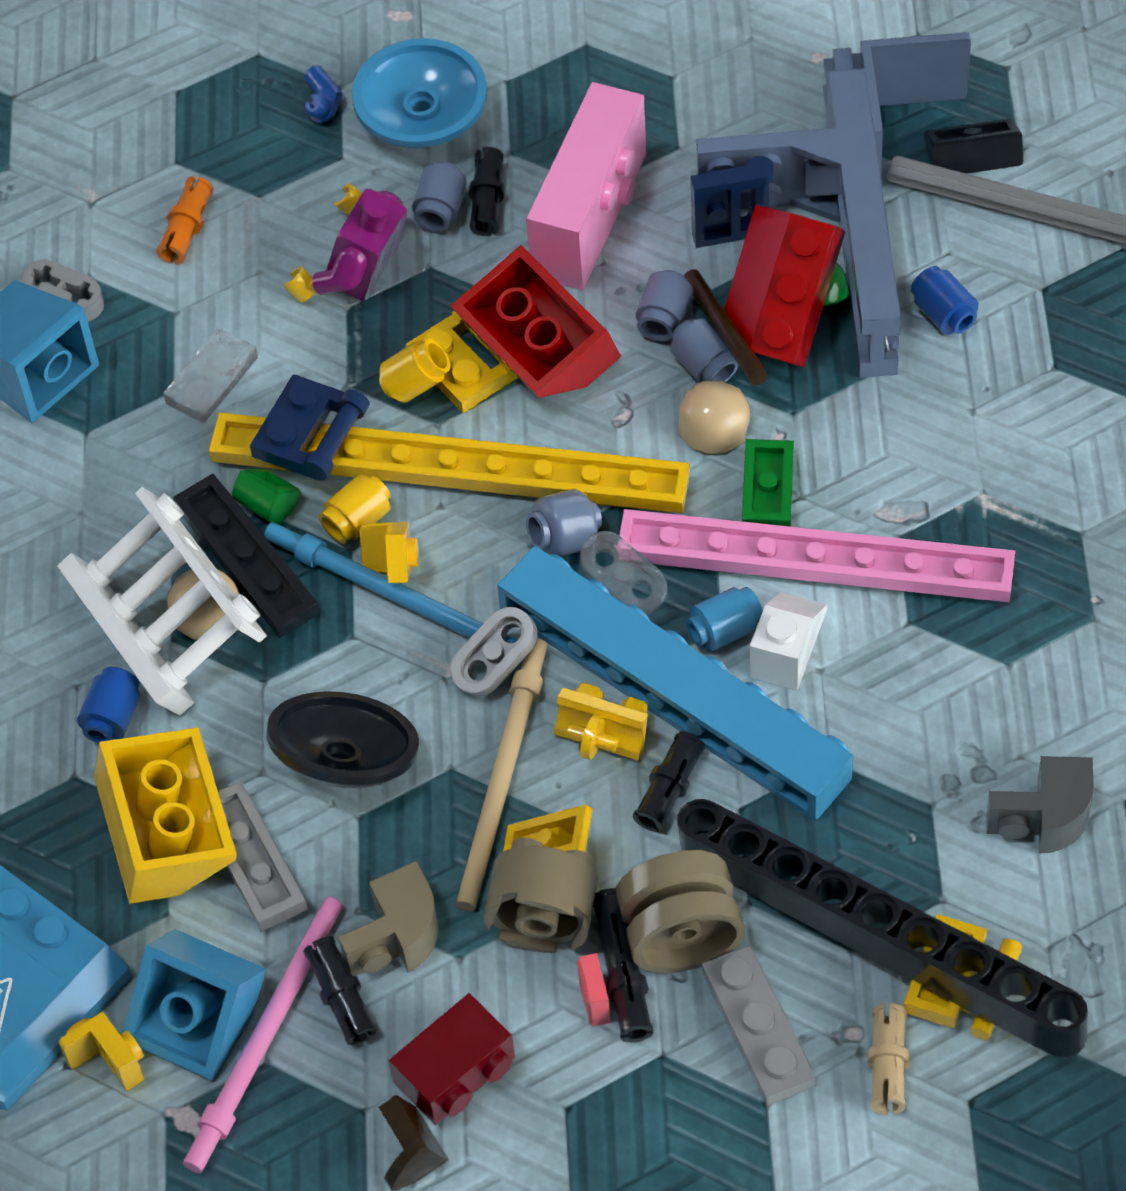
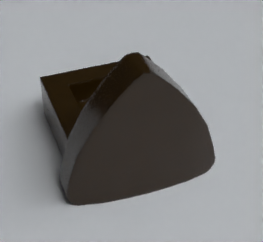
(421, 1150)

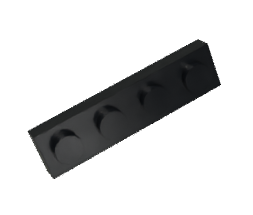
(246, 555)

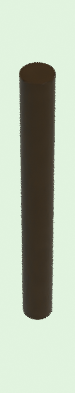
(726, 328)

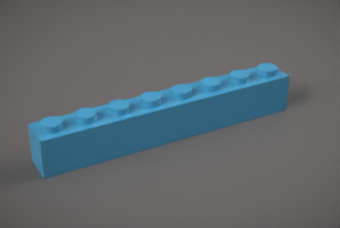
(679, 683)

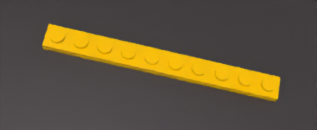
(478, 465)

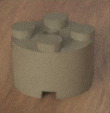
(541, 896)

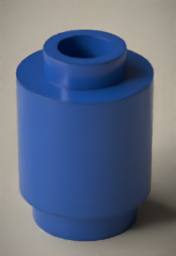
(944, 300)
(109, 705)

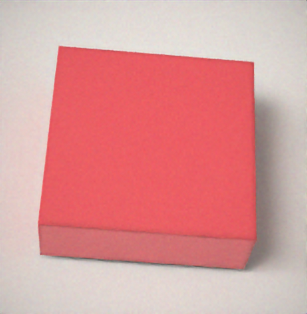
(593, 990)

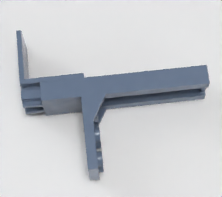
(845, 167)

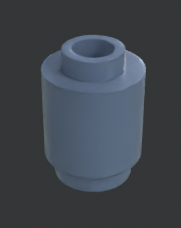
(438, 196)
(663, 305)
(702, 351)

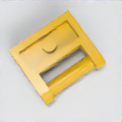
(469, 377)

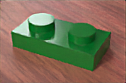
(768, 481)

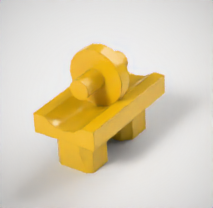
(600, 723)

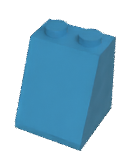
(42, 348)

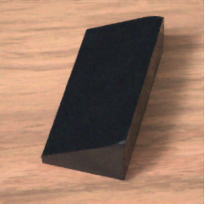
(976, 146)

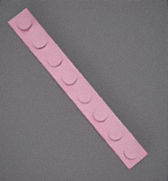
(820, 555)

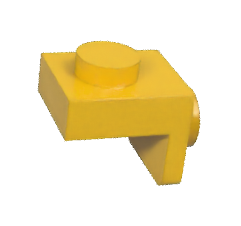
(389, 549)
(99, 1036)

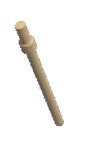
(525, 690)

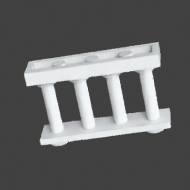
(116, 612)

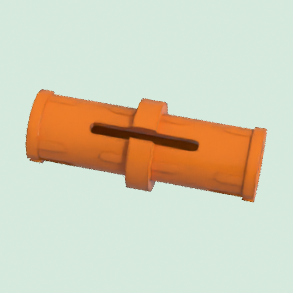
(184, 220)

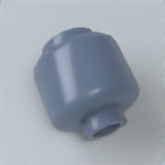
(562, 522)

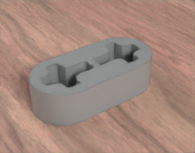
(65, 284)

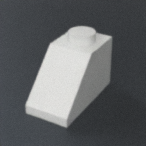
(785, 639)

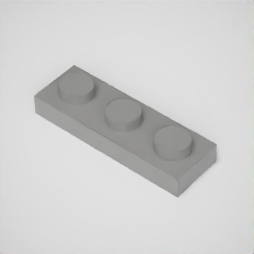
(259, 867)
(758, 1025)

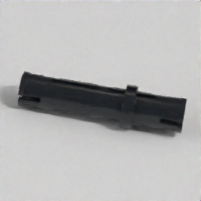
(631, 1014)

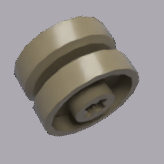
(679, 911)

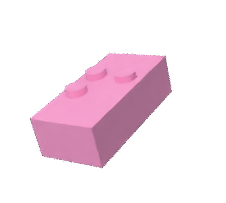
(588, 184)

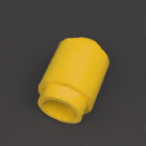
(414, 370)
(355, 504)

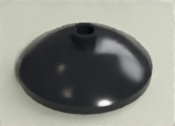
(342, 739)

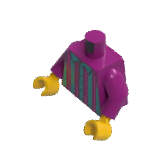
(360, 249)

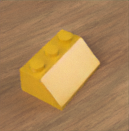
(162, 812)

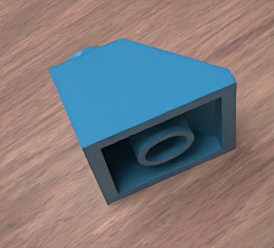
(192, 1002)

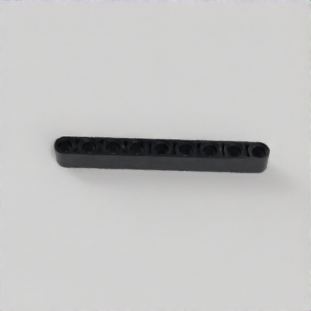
(894, 943)

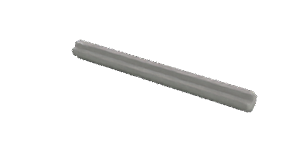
(1008, 198)

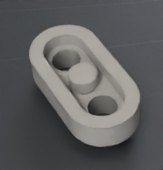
(490, 648)

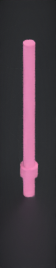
(219, 1117)

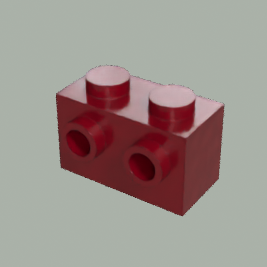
(453, 1059)

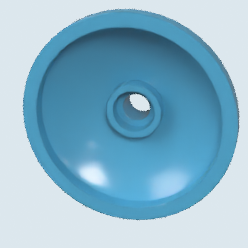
(419, 93)

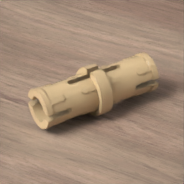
(888, 1058)

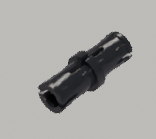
(486, 191)
(669, 781)
(340, 990)

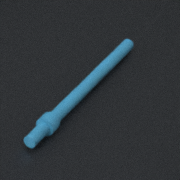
(313, 552)

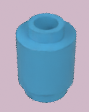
(724, 618)

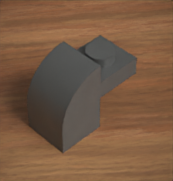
(1054, 812)

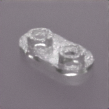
(625, 572)

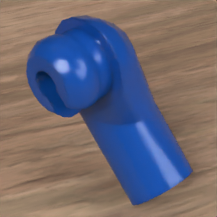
(327, 95)

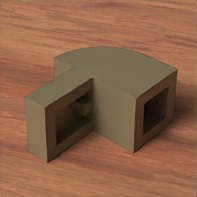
(404, 928)

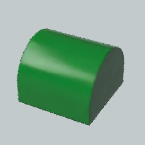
(265, 494)

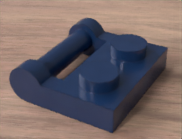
(717, 201)
(297, 420)

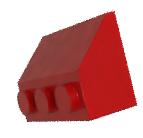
(783, 282)
(537, 326)

